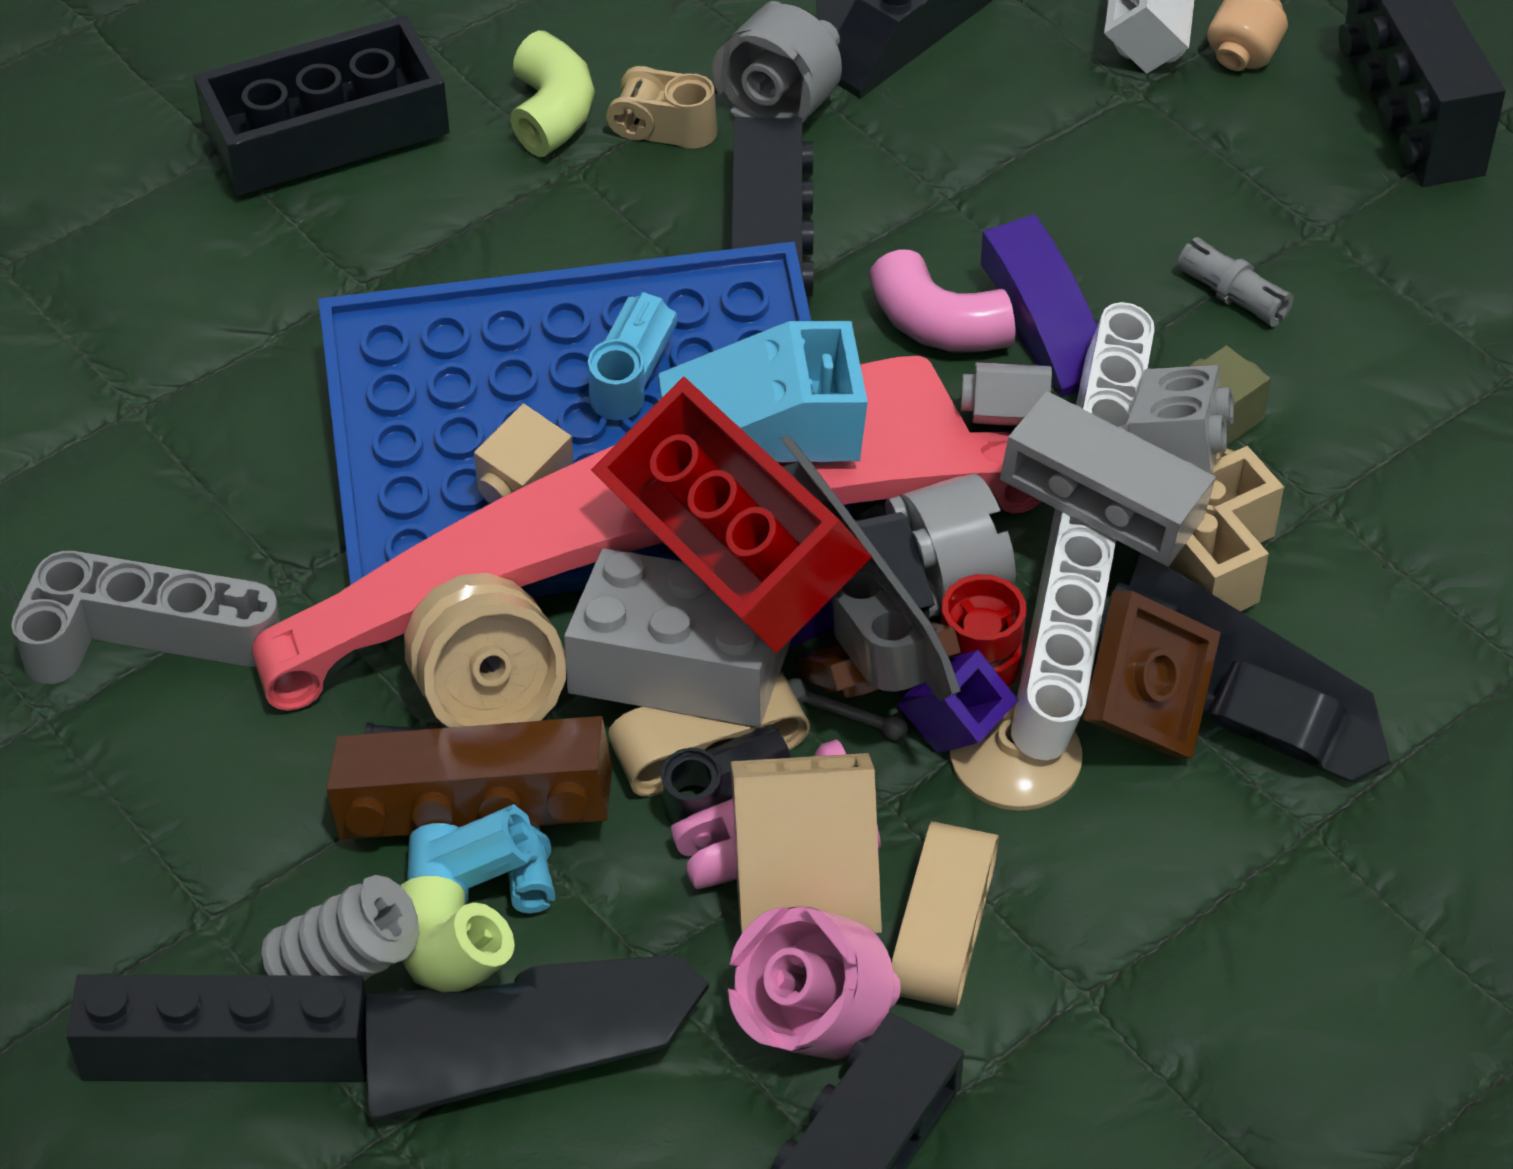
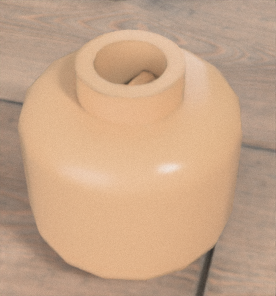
(1247, 32)

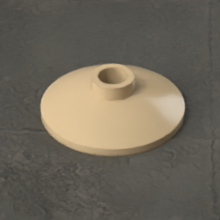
(1007, 777)

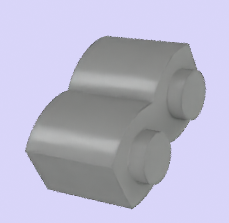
(1003, 392)

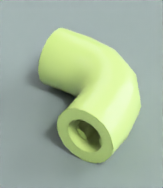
(562, 94)
(455, 940)

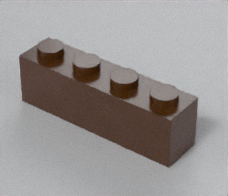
(461, 774)

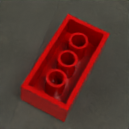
(732, 514)

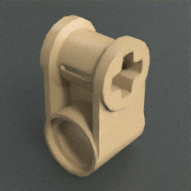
(670, 108)

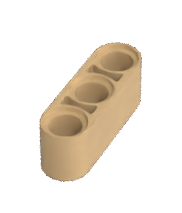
(650, 735)
(944, 913)

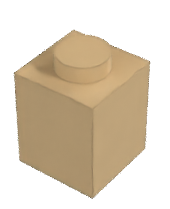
(520, 453)

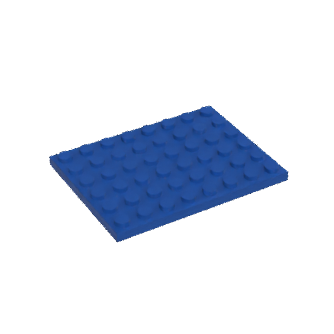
(443, 365)

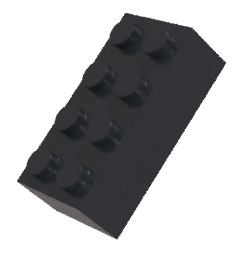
(1427, 84)
(322, 104)

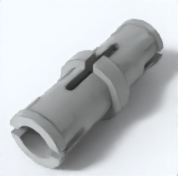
(1235, 281)

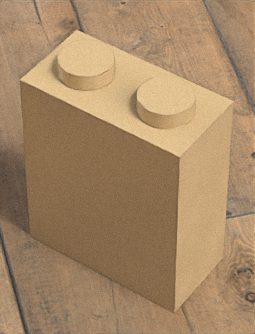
(807, 836)

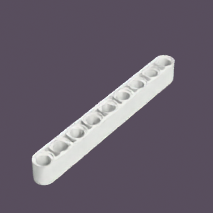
(1078, 556)

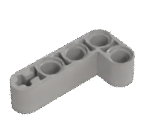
(134, 605)

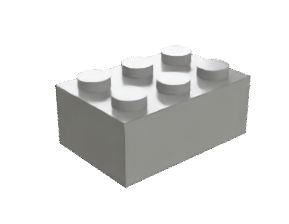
(666, 643)

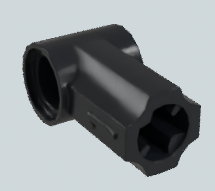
(713, 771)

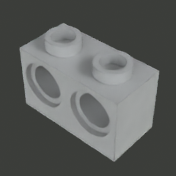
(1184, 412)

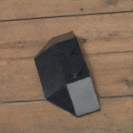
(888, 34)

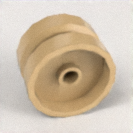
(484, 653)

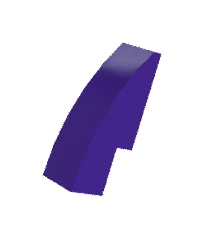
(1044, 297)

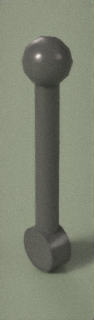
(893, 726)

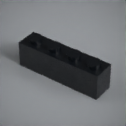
(770, 187)
(219, 1028)
(883, 1104)

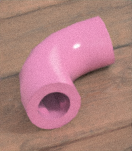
(936, 315)

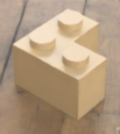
(1226, 546)

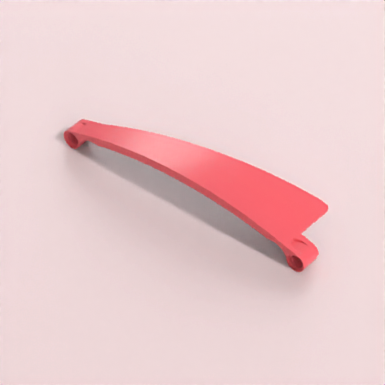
(570, 515)

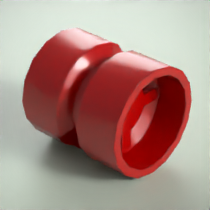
(988, 618)

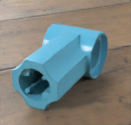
(629, 356)
(474, 850)

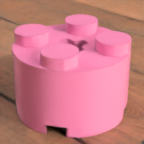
(811, 981)

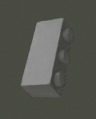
(1107, 478)

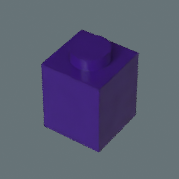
(966, 715)

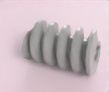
(347, 934)

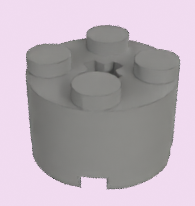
(778, 63)
(955, 533)

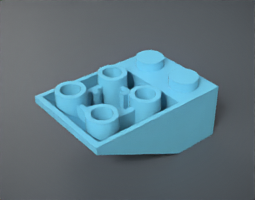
(789, 382)

